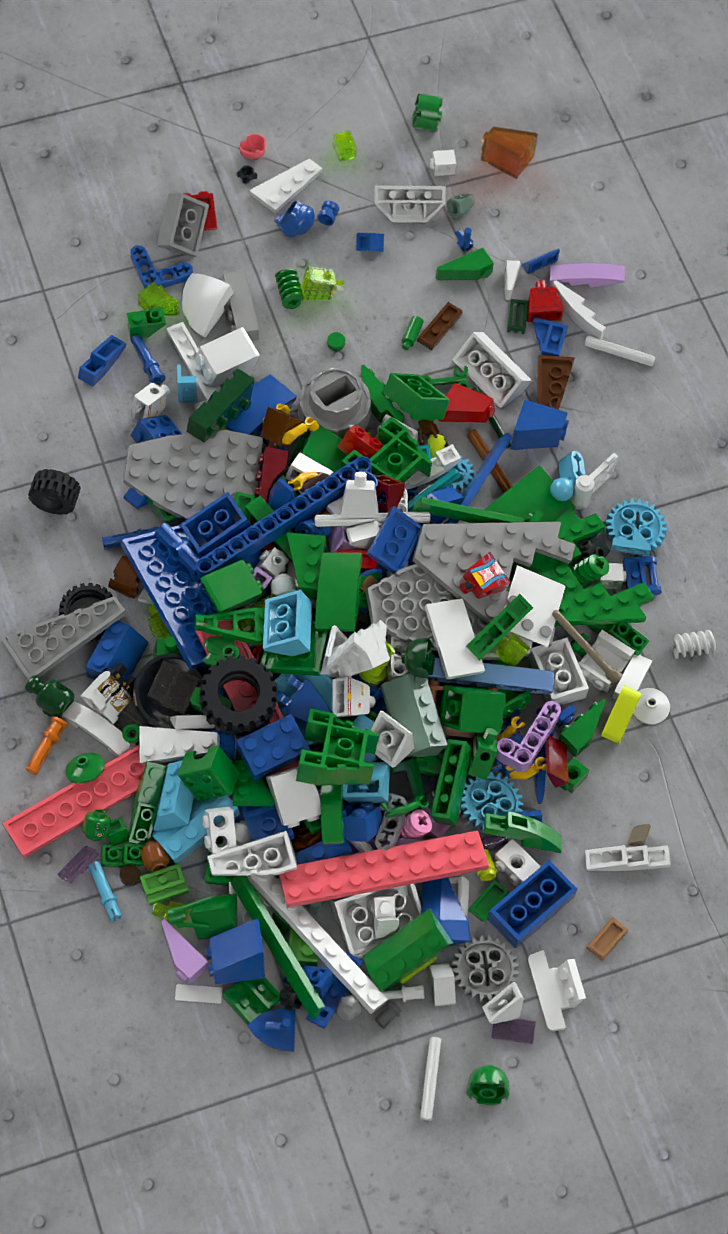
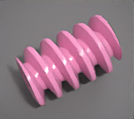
(415, 825)

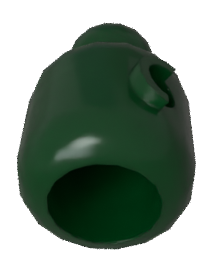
(51, 696)

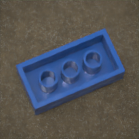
(532, 903)

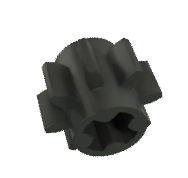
(289, 998)

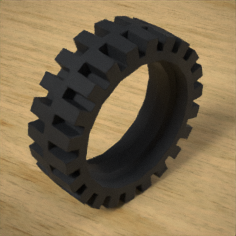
(83, 592)

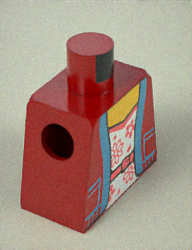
(485, 578)

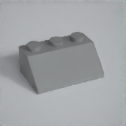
(182, 224)

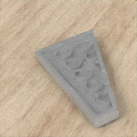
(55, 639)

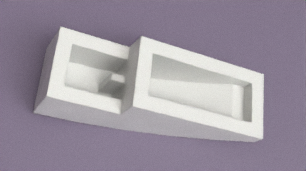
(633, 674)

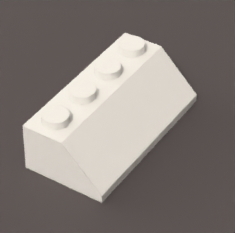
(491, 369)

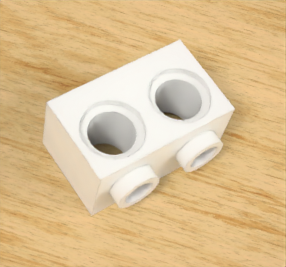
(225, 829)

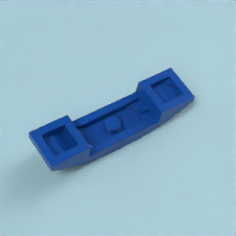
(333, 997)

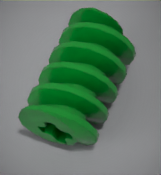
(289, 288)
(590, 569)

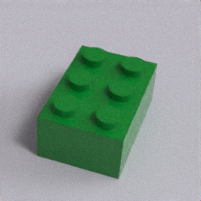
(416, 396)

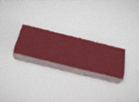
(556, 762)

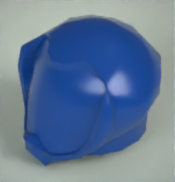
(296, 220)

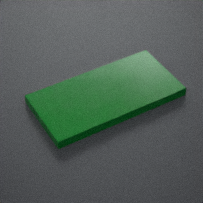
(528, 496)

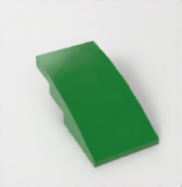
(338, 591)

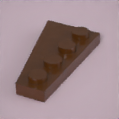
(552, 379)

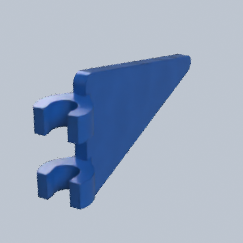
(302, 700)

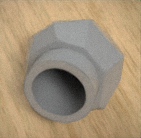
(349, 1008)

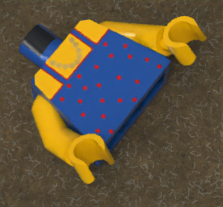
(510, 733)

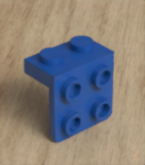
(154, 428)

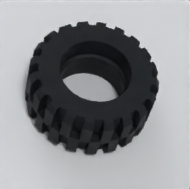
(242, 670)

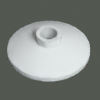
(652, 713)

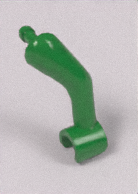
(405, 808)

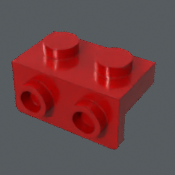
(360, 441)

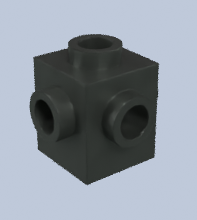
(593, 546)

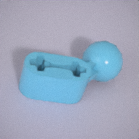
(570, 469)

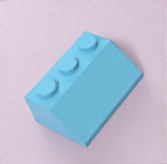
(287, 624)
(174, 801)

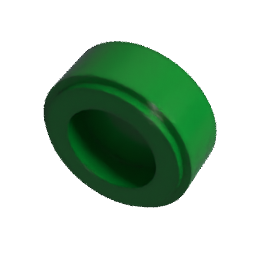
(336, 341)

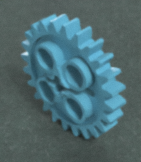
(618, 524)
(482, 789)

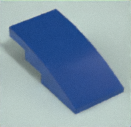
(265, 393)

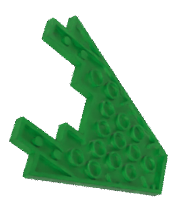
(593, 603)

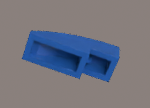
(101, 360)

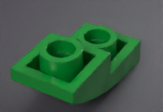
(121, 855)

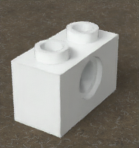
(514, 853)

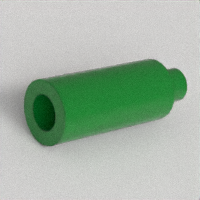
(412, 332)

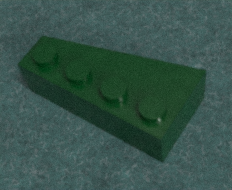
(222, 406)

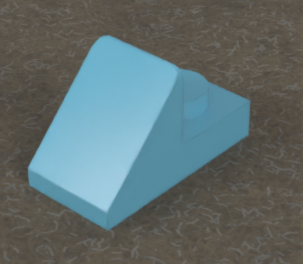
(637, 545)

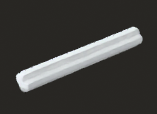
(619, 350)
(430, 1079)

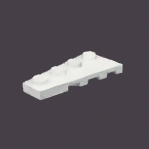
(284, 187)
(170, 745)

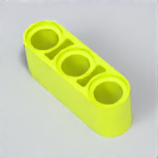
(621, 714)

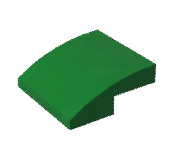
(251, 998)

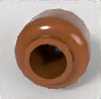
(154, 856)

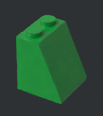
(321, 447)
(232, 587)
(472, 709)

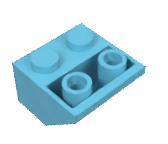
(374, 792)

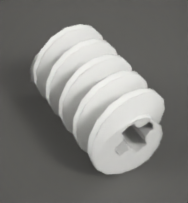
(693, 642)

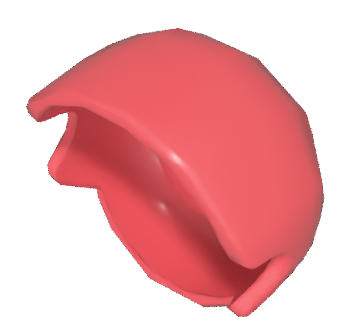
(253, 147)

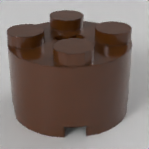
(125, 578)

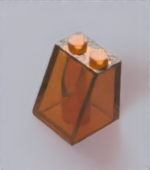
(508, 149)

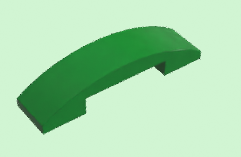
(332, 814)

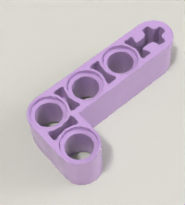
(533, 735)

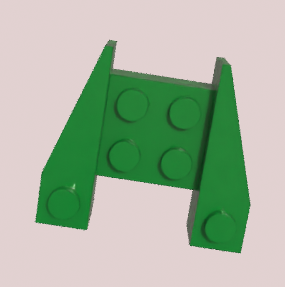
(399, 455)
(342, 752)

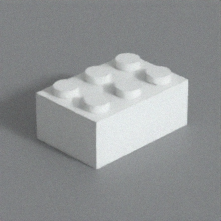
(568, 678)

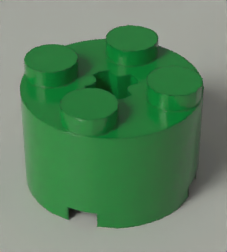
(427, 112)

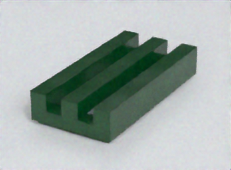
(516, 328)

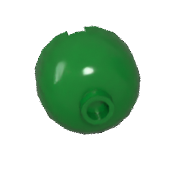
(488, 1085)

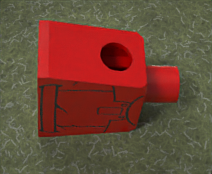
(544, 303)

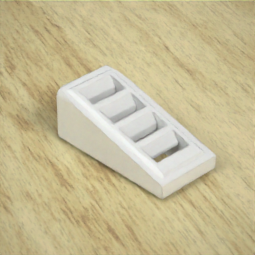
(510, 275)

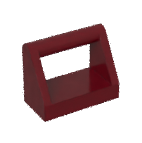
(394, 492)

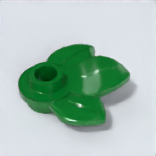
(218, 649)

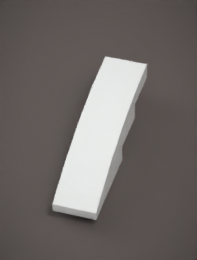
(575, 309)
(626, 859)

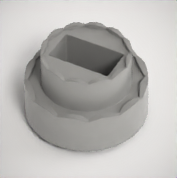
(335, 401)

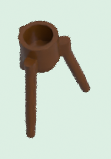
(428, 428)

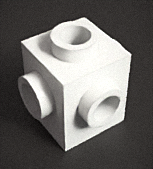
(272, 562)

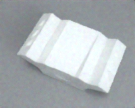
(360, 651)

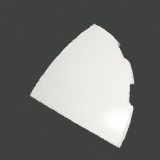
(204, 301)

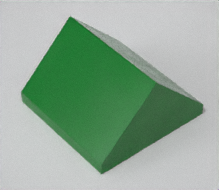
(218, 914)

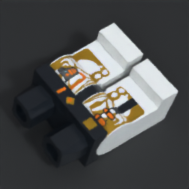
(110, 692)

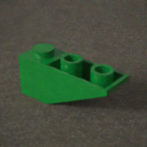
(580, 733)

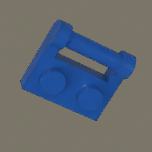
(636, 575)

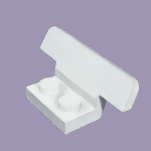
(556, 988)

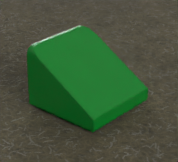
(118, 832)

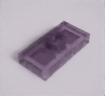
(78, 864)
(514, 1030)

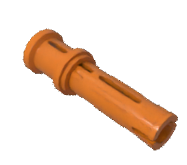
(50, 738)

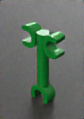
(460, 378)

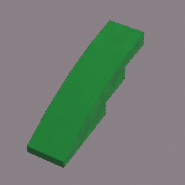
(499, 627)

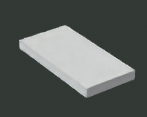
(451, 635)

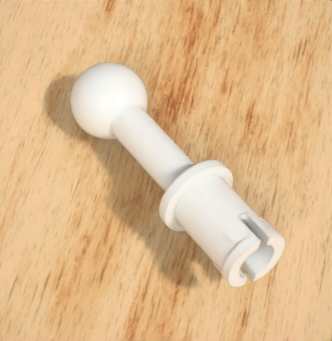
(406, 993)

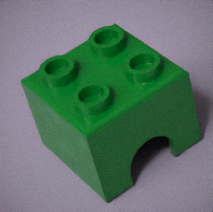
(209, 776)

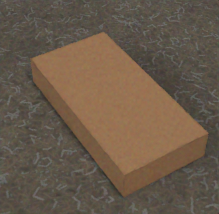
(607, 939)

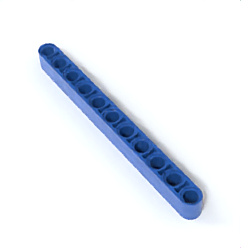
(275, 519)

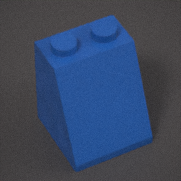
(539, 427)
(237, 954)

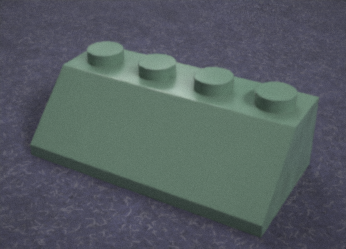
(413, 707)

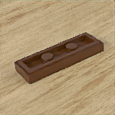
(439, 326)

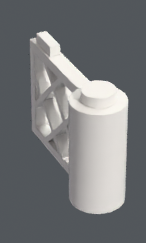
(587, 485)

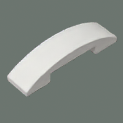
(443, 462)
(97, 727)

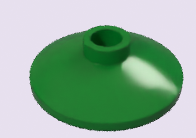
(85, 768)

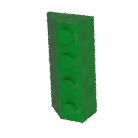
(406, 950)

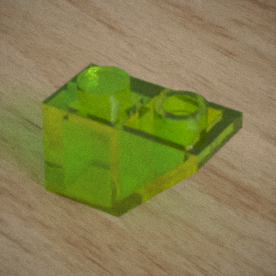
(156, 297)

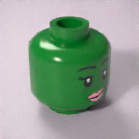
(96, 825)

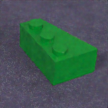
(306, 558)

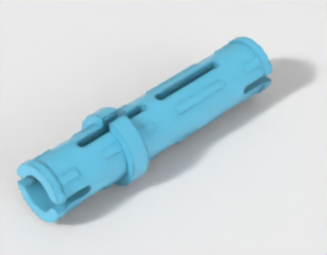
(108, 898)

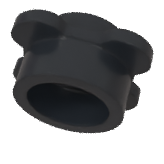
(244, 171)

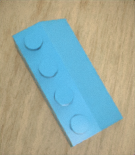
(184, 840)

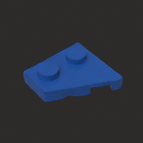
(549, 336)

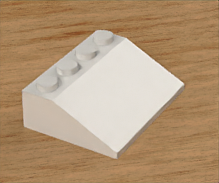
(356, 916)

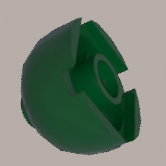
(419, 658)

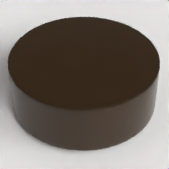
(130, 875)

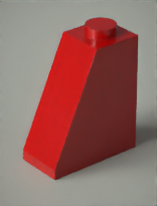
(468, 406)

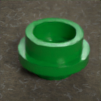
(125, 733)

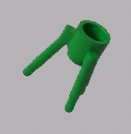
(178, 914)

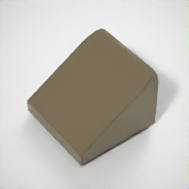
(639, 835)

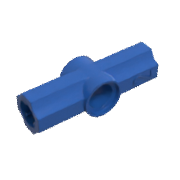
(178, 548)

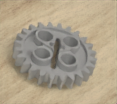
(466, 970)

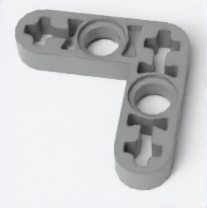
(381, 836)

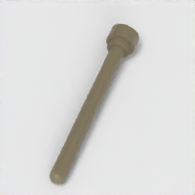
(611, 674)

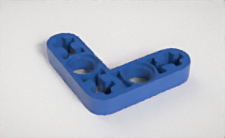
(157, 276)

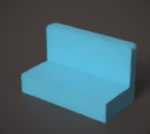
(186, 387)

